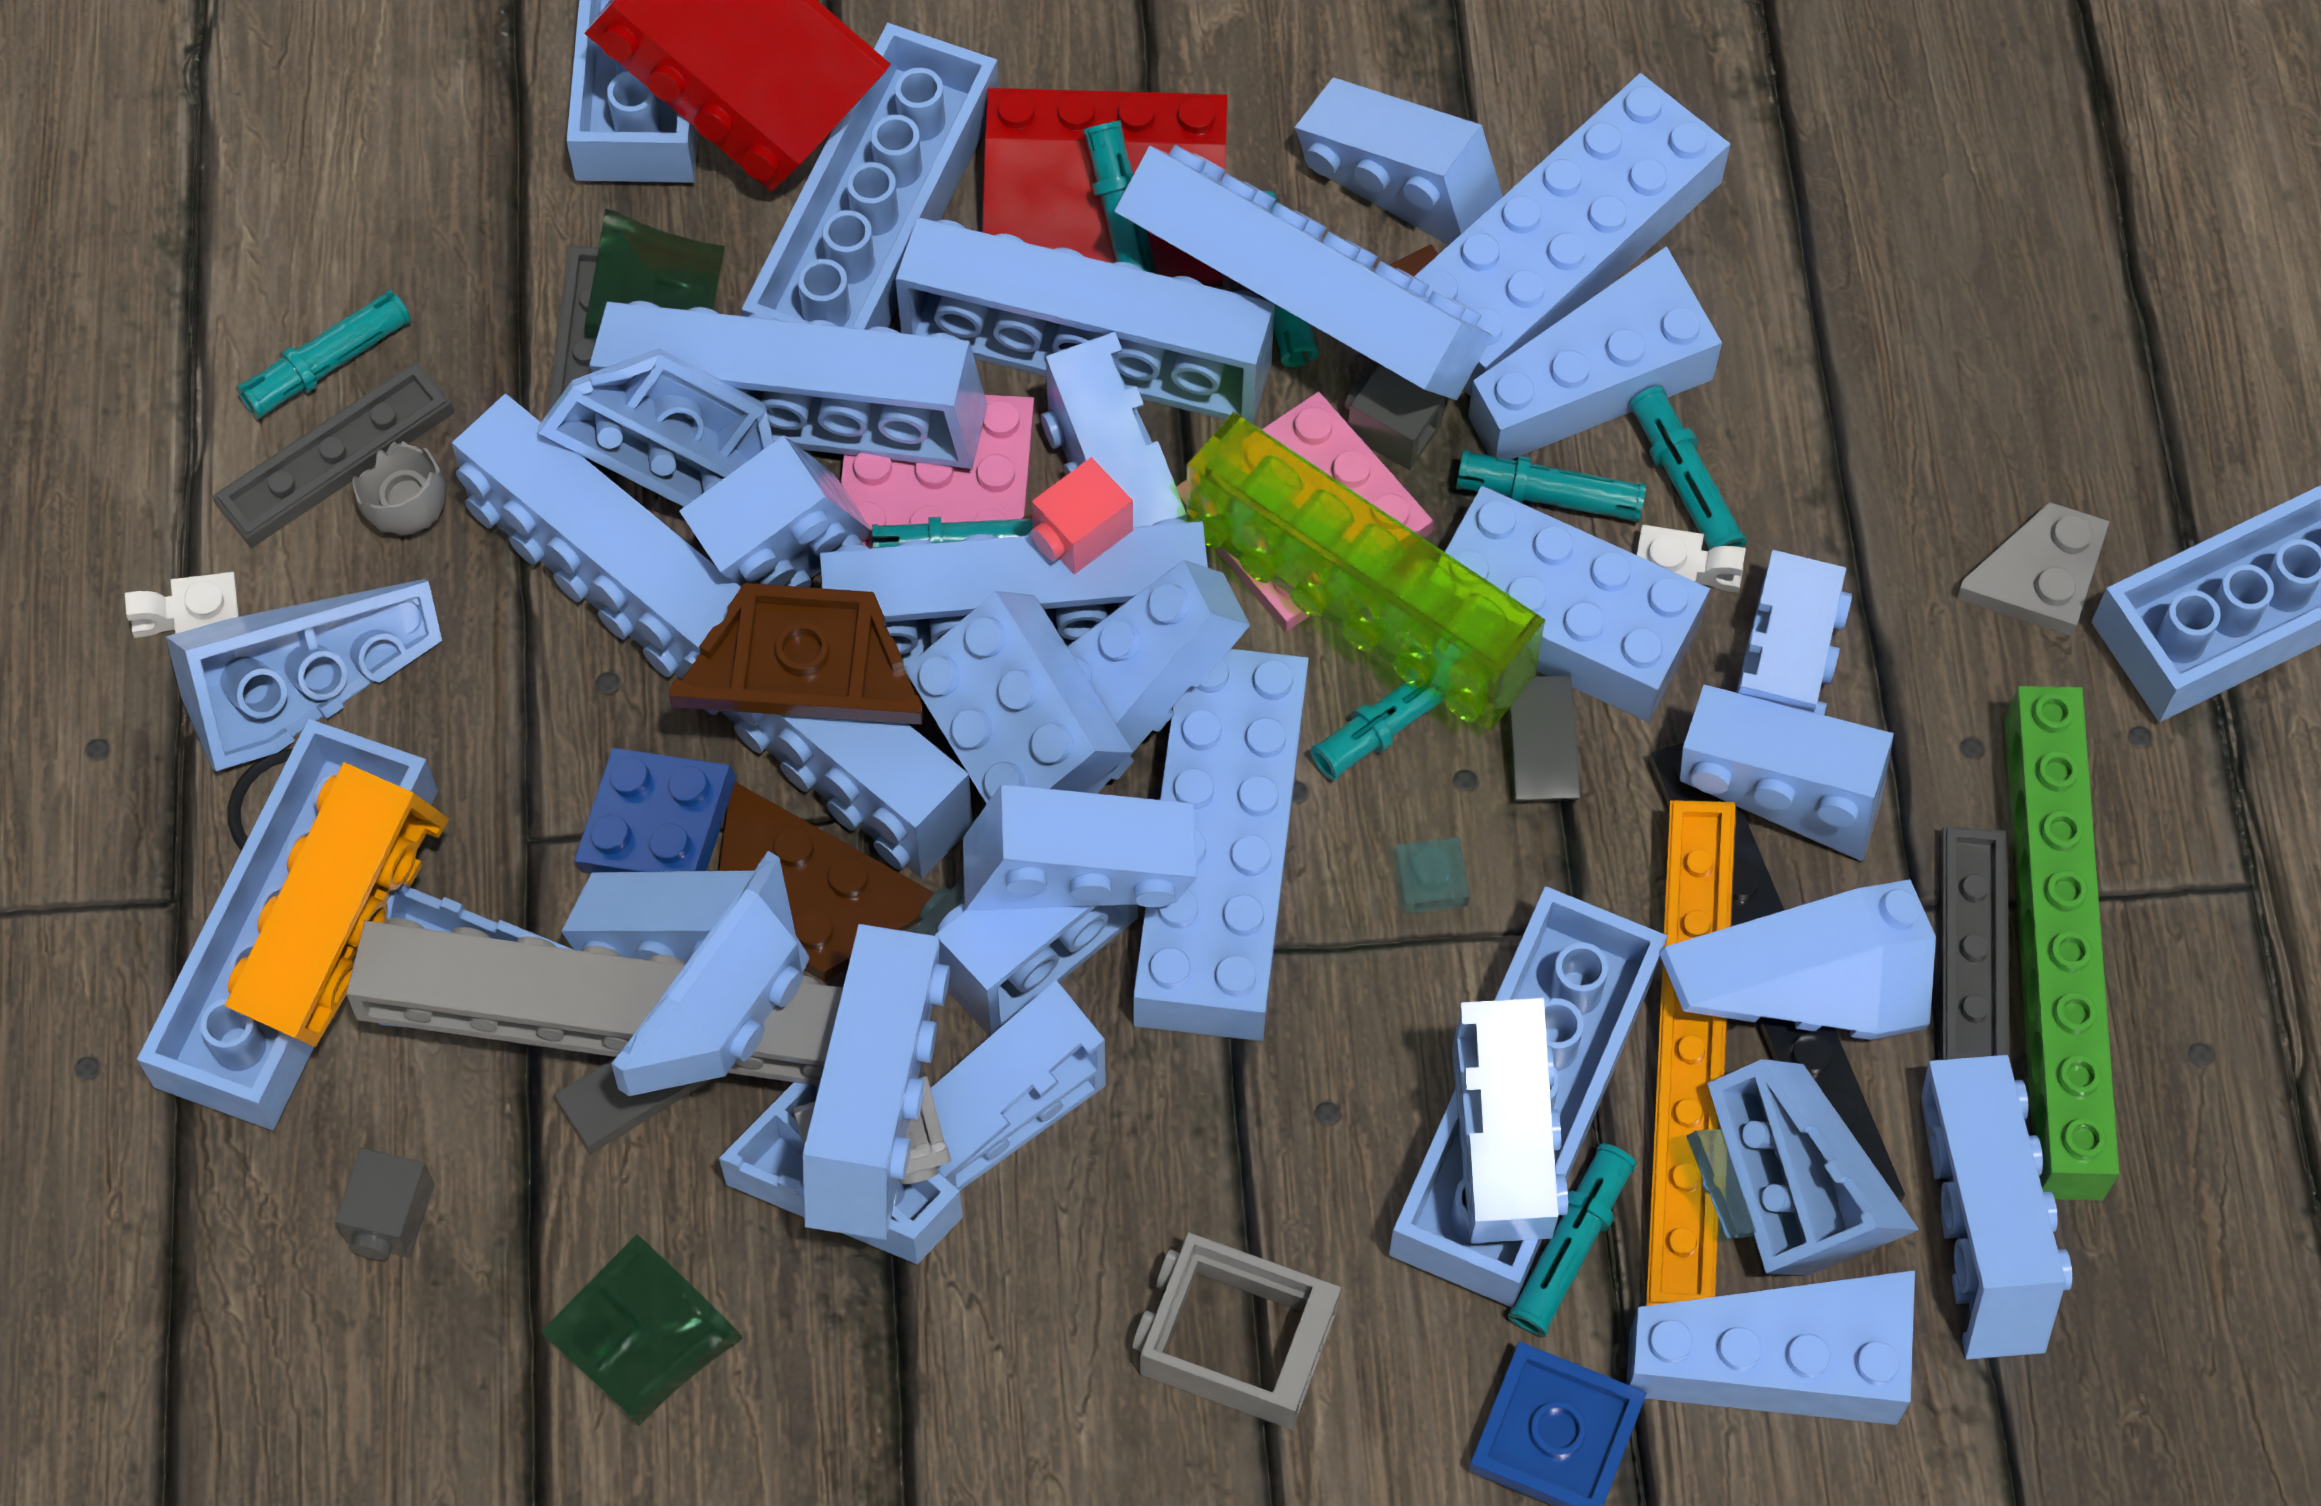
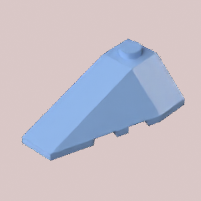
(267, 672)
(1833, 962)

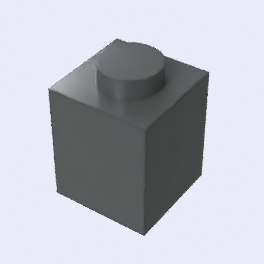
(1394, 415)
(384, 1205)

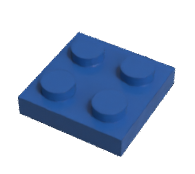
(655, 814)
(1557, 1430)

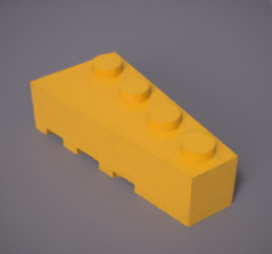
(335, 881)

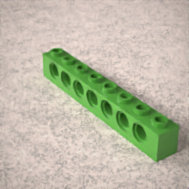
(2061, 942)

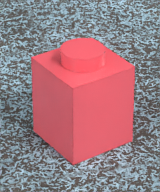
(1081, 516)

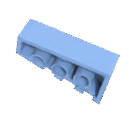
(1596, 360)
(1158, 649)
(872, 1082)
(1994, 1206)
(1784, 1350)

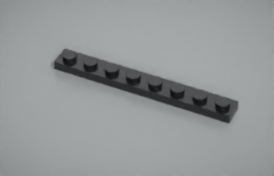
(1819, 1049)

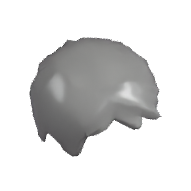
(402, 490)

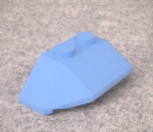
(660, 424)
(721, 993)

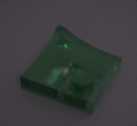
(651, 267)
(640, 1330)

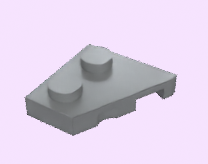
(2041, 570)

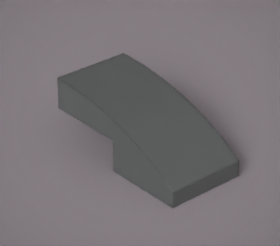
(1544, 741)

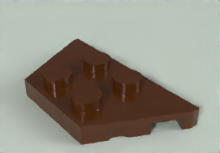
(801, 657)
(825, 880)

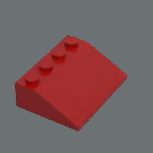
(745, 72)
(1044, 172)

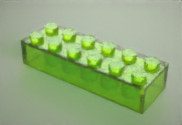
(1363, 572)

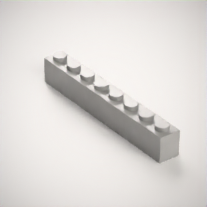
(555, 995)

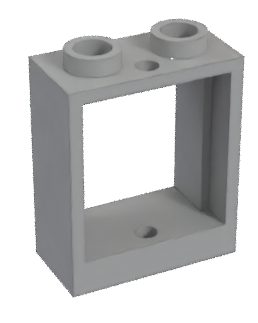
(1254, 1275)

